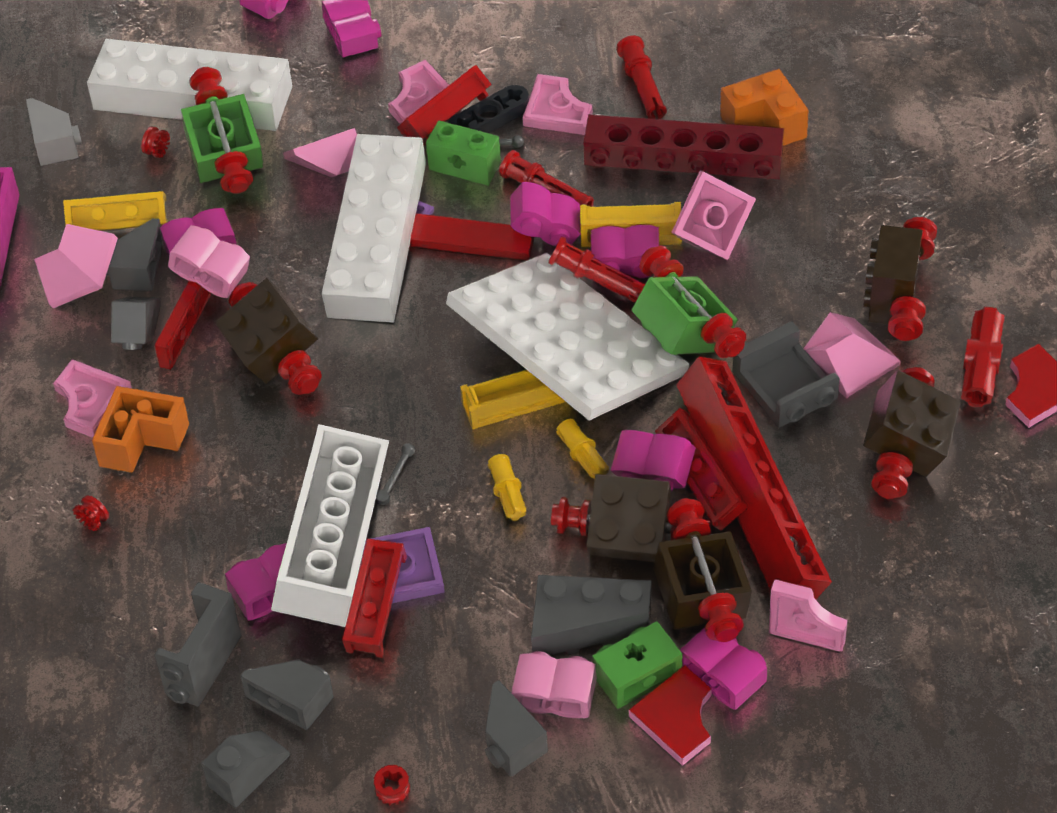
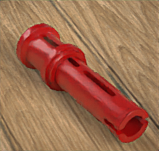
(638, 67)
(524, 171)
(584, 264)

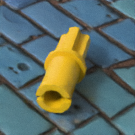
(582, 448)
(507, 486)

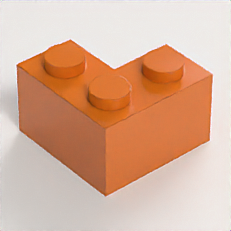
(766, 102)
(138, 420)

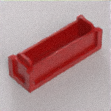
(446, 104)
(373, 596)

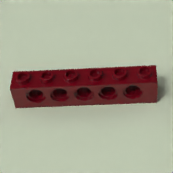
(683, 146)

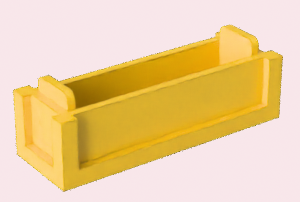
(116, 211)
(625, 216)
(506, 398)

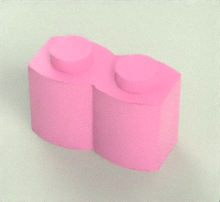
(210, 262)
(555, 684)

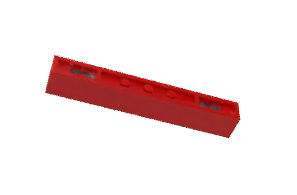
(771, 518)

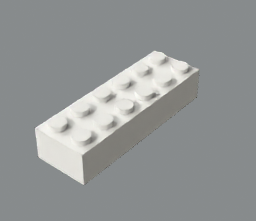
(156, 78)
(374, 228)
(330, 526)

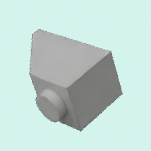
(52, 133)

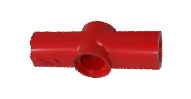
(982, 357)

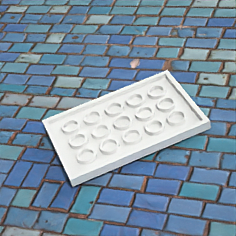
(567, 335)

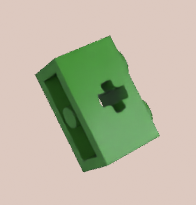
(463, 152)
(636, 664)

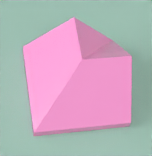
(327, 156)
(713, 215)
(77, 264)
(851, 352)

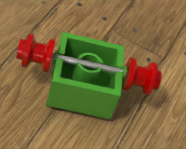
(221, 133)
(684, 310)

